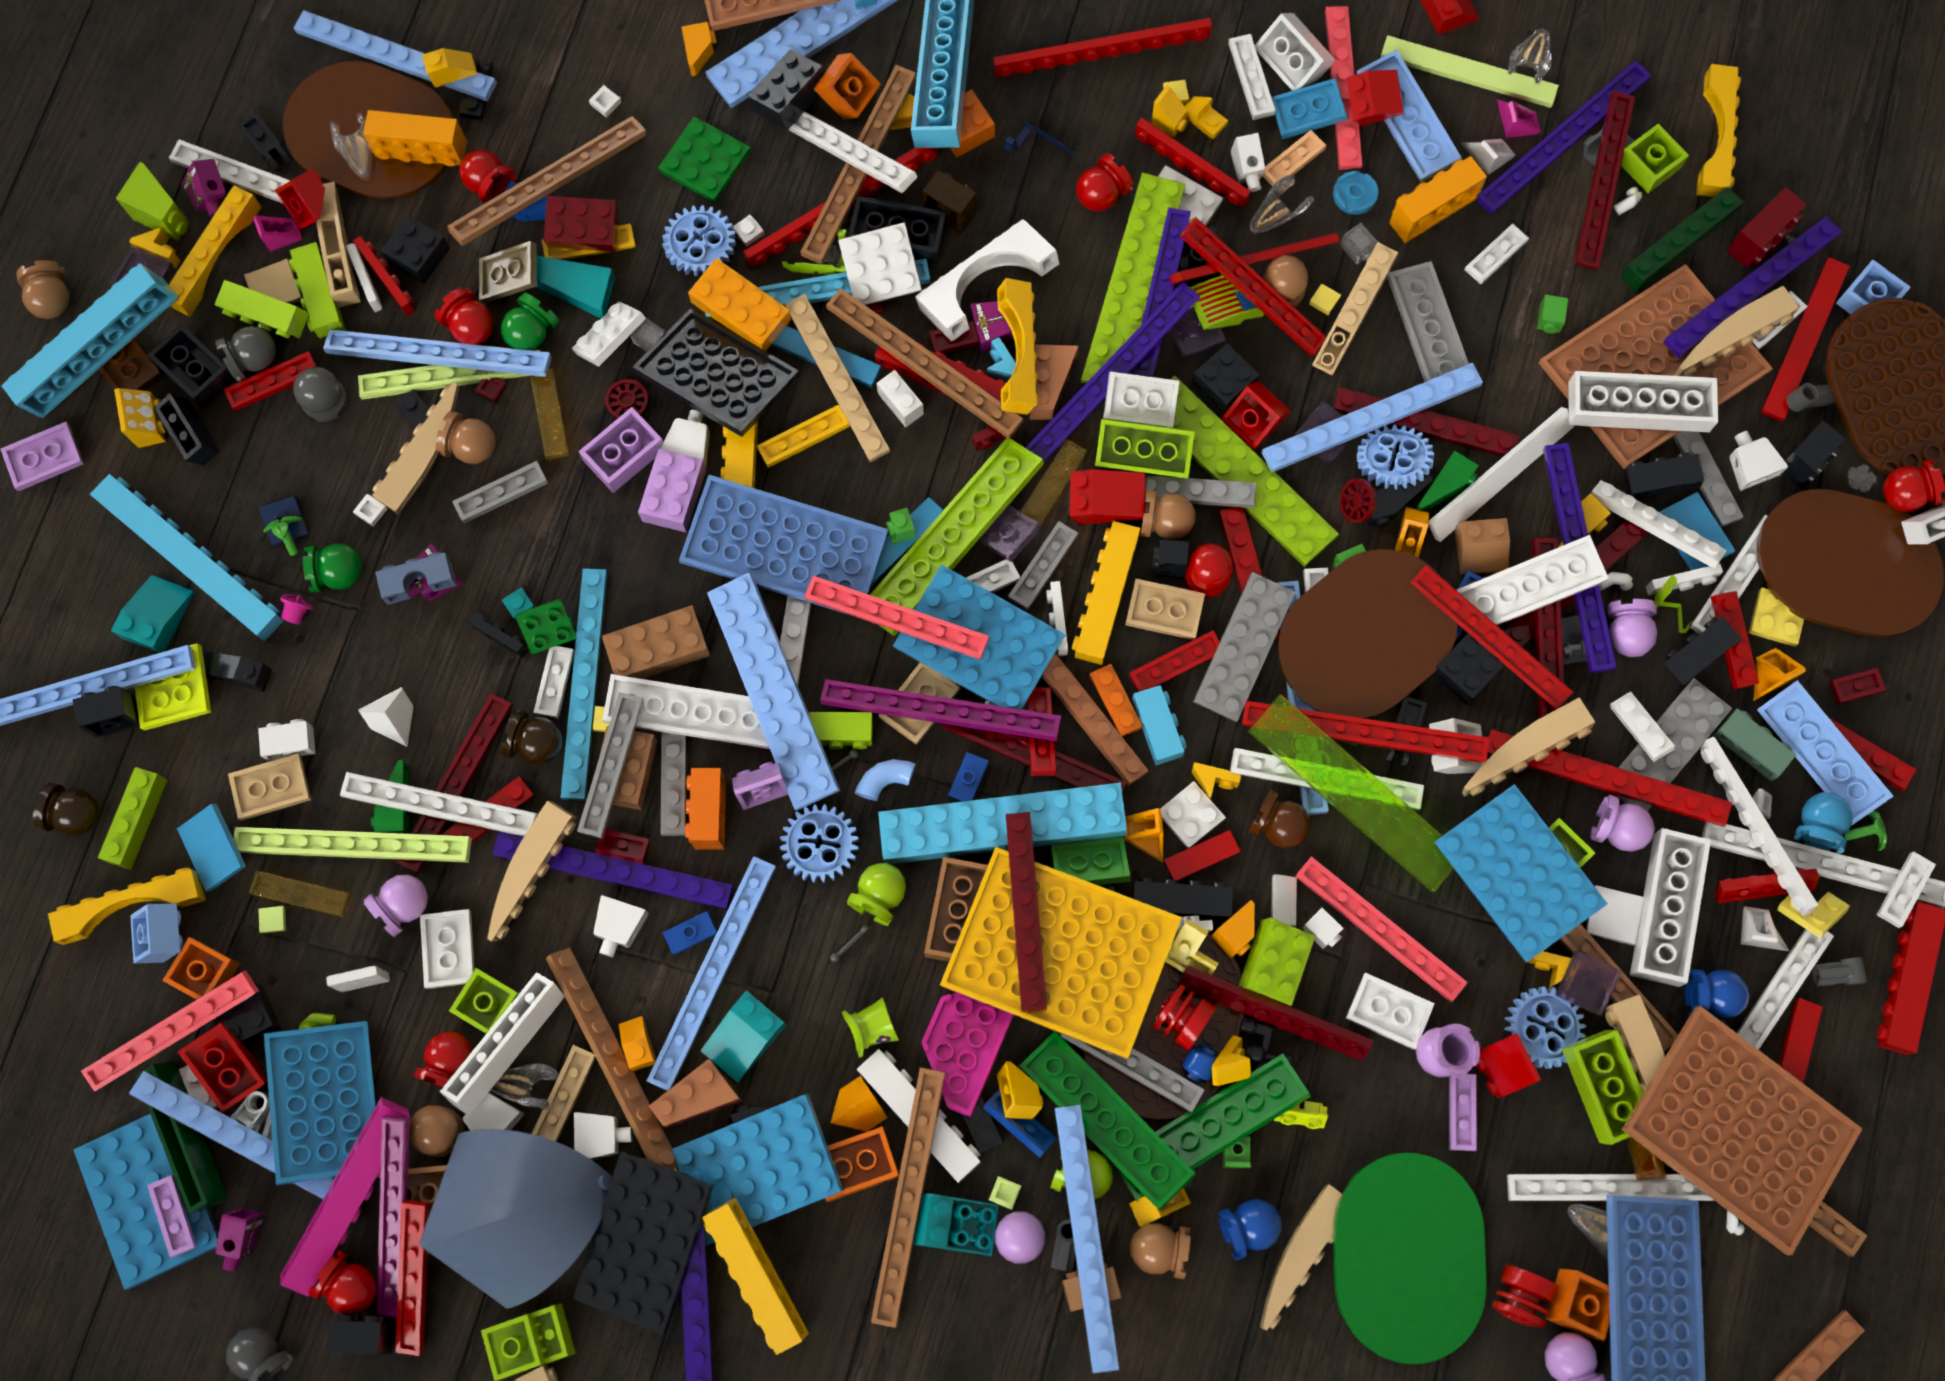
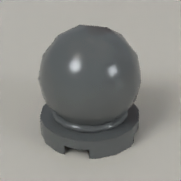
(248, 350)
(320, 394)
(256, 1355)

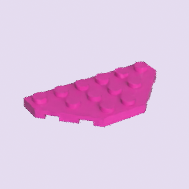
(964, 1044)

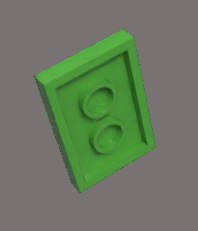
(1093, 861)

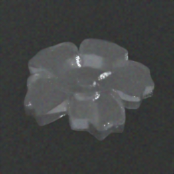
(833, 256)
(1861, 478)

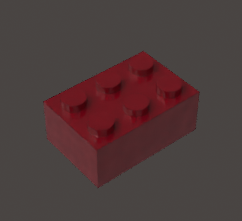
(581, 223)
(1767, 228)

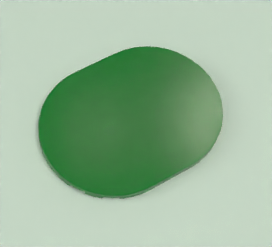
(1409, 1258)

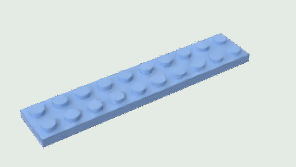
(803, 33)
(773, 691)

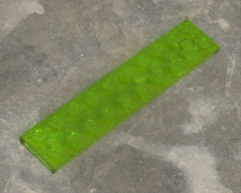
(1352, 791)

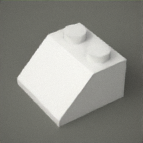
(1451, 765)

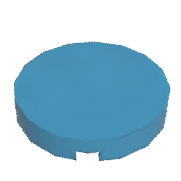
(1355, 192)

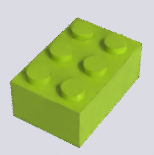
(1276, 961)

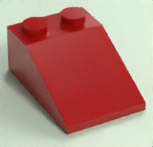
(1107, 496)
(223, 1066)
(1507, 1066)

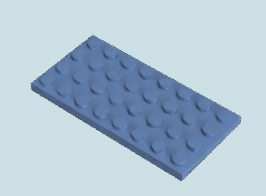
(779, 541)
(1655, 1289)

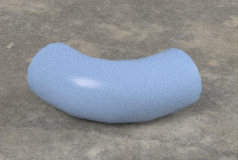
(883, 774)

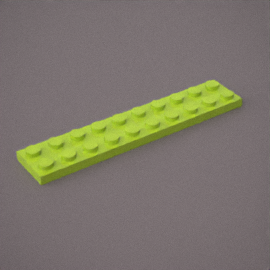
(1133, 269)
(1230, 459)
(960, 524)

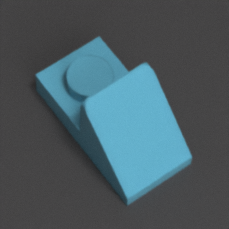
(1004, 362)

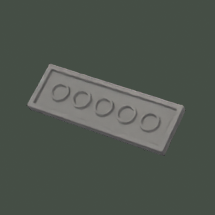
(1427, 320)
(1244, 647)
(1687, 725)

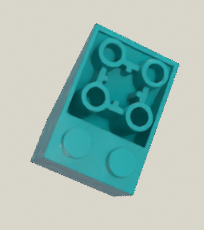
(956, 1224)

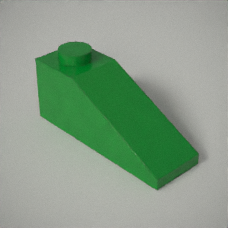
(1451, 481)
(391, 819)

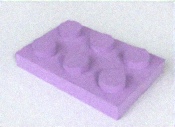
(42, 456)

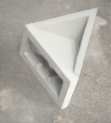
(1489, 153)
(390, 716)
(1759, 930)

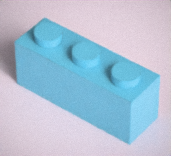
(1159, 725)

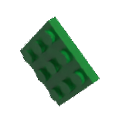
(704, 159)

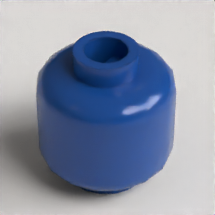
(1199, 1062)

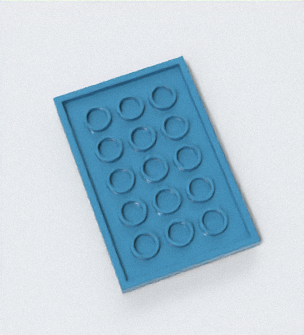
(1017, 646)
(1520, 873)
(317, 1097)
(764, 1161)
(117, 1178)

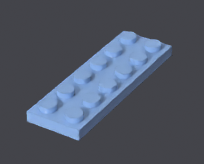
(1419, 129)
(1824, 750)

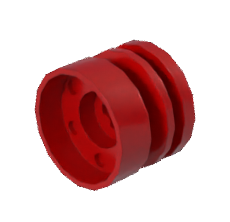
(1184, 1016)
(1524, 1296)

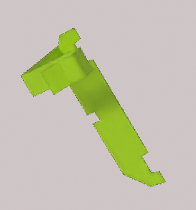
(821, 268)
(1662, 594)

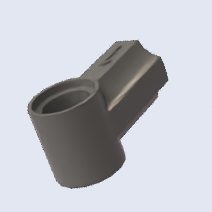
(1809, 396)
(1846, 972)
(1064, 1250)

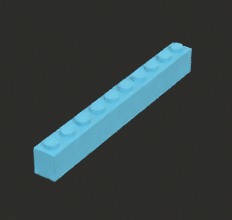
(186, 557)

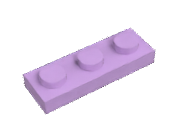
(1462, 1112)
(172, 1216)

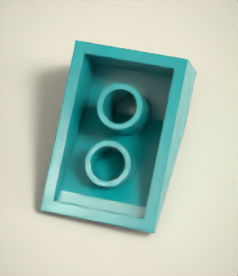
(153, 614)
(743, 1036)

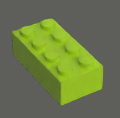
(1144, 448)
(1604, 1082)

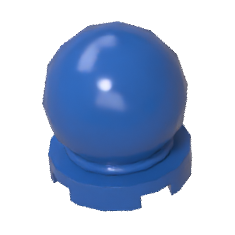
(1719, 993)
(1251, 1226)

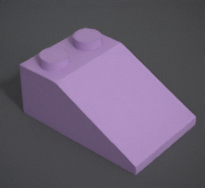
(759, 785)

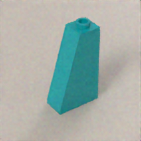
(576, 283)

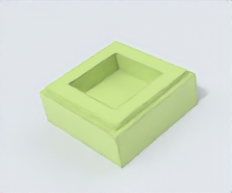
(272, 919)
(1005, 1193)

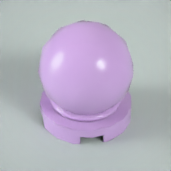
(1632, 629)
(1625, 825)
(399, 901)
(1447, 1051)
(1020, 1237)
(1572, 1358)

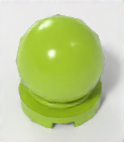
(879, 890)
(1100, 1172)

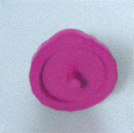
(294, 608)

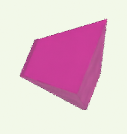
(1518, 120)
(277, 231)

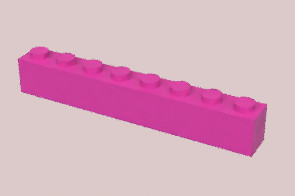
(340, 1203)

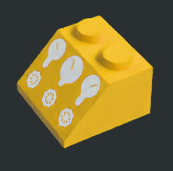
(139, 418)

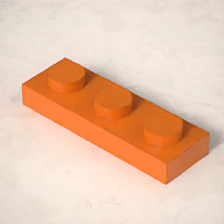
(1115, 700)

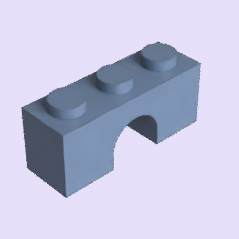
(395, 580)

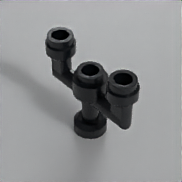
(1258, 1053)

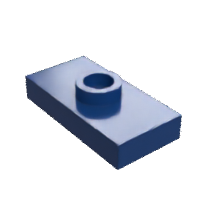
(968, 778)
(690, 933)

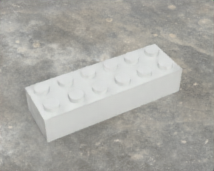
(1643, 401)
(1670, 907)

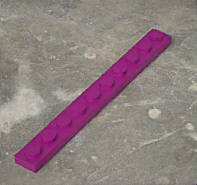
(941, 710)

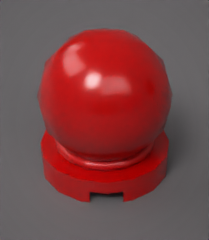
(485, 174)
(1101, 185)
(465, 317)
(1911, 488)
(1209, 570)
(443, 1057)
(346, 1286)

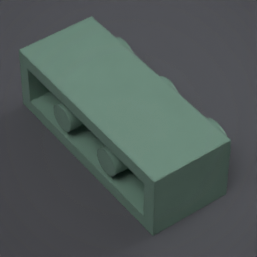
(1754, 744)

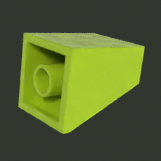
(150, 204)

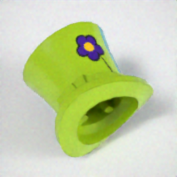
(871, 1026)

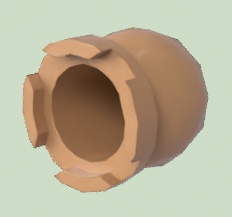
(1288, 278)
(44, 289)
(466, 439)
(1168, 516)
(435, 1130)
(1159, 1249)

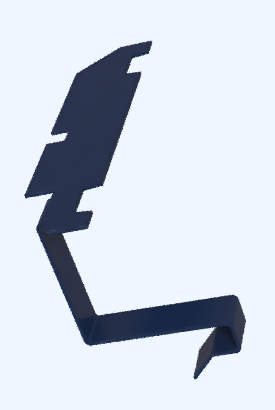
(1024, 133)

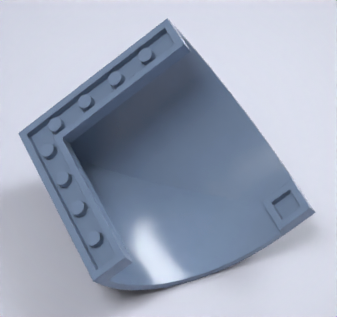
(514, 1212)

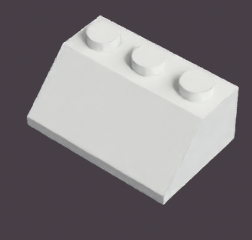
(1294, 52)

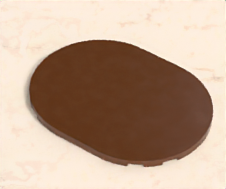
(338, 96)
(1891, 383)
(1848, 564)
(1363, 636)
(1164, 1050)

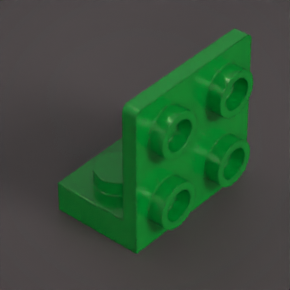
(546, 626)

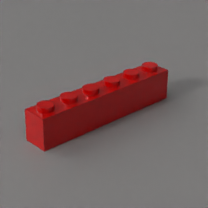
(978, 377)
(1911, 979)

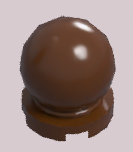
(1283, 822)

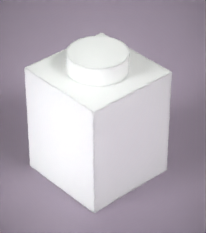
(1324, 929)

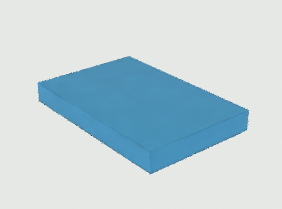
(1309, 108)
(1697, 517)
(211, 847)

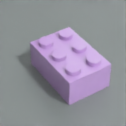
(622, 450)
(672, 490)

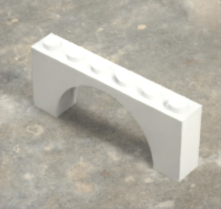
(1015, 247)

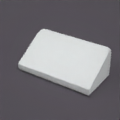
(1284, 899)

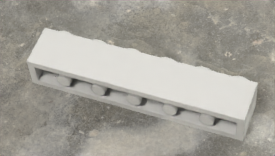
(502, 1044)
(899, 1094)

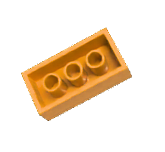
(415, 138)
(1437, 199)
(739, 305)

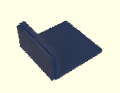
(278, 510)

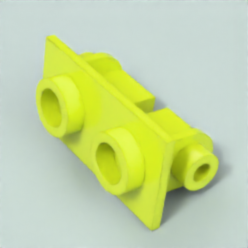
(1312, 1116)

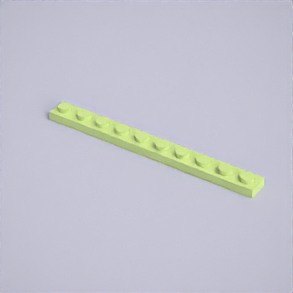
(353, 844)

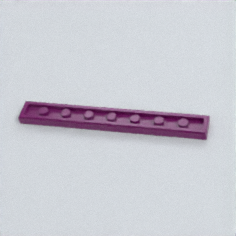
(392, 1192)

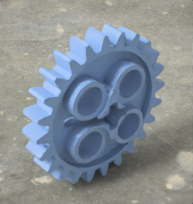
(698, 239)
(1411, 462)
(815, 865)
(1553, 1008)

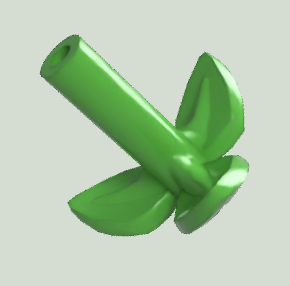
(281, 530)
(1877, 828)

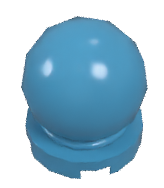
(1825, 821)

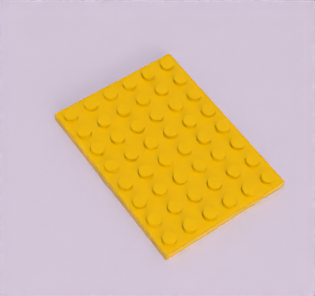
(1096, 953)

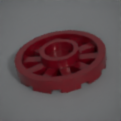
(626, 398)
(1357, 500)

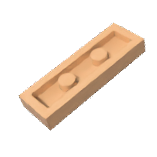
(1294, 157)

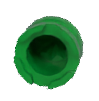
(526, 325)
(334, 566)

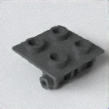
(1572, 641)

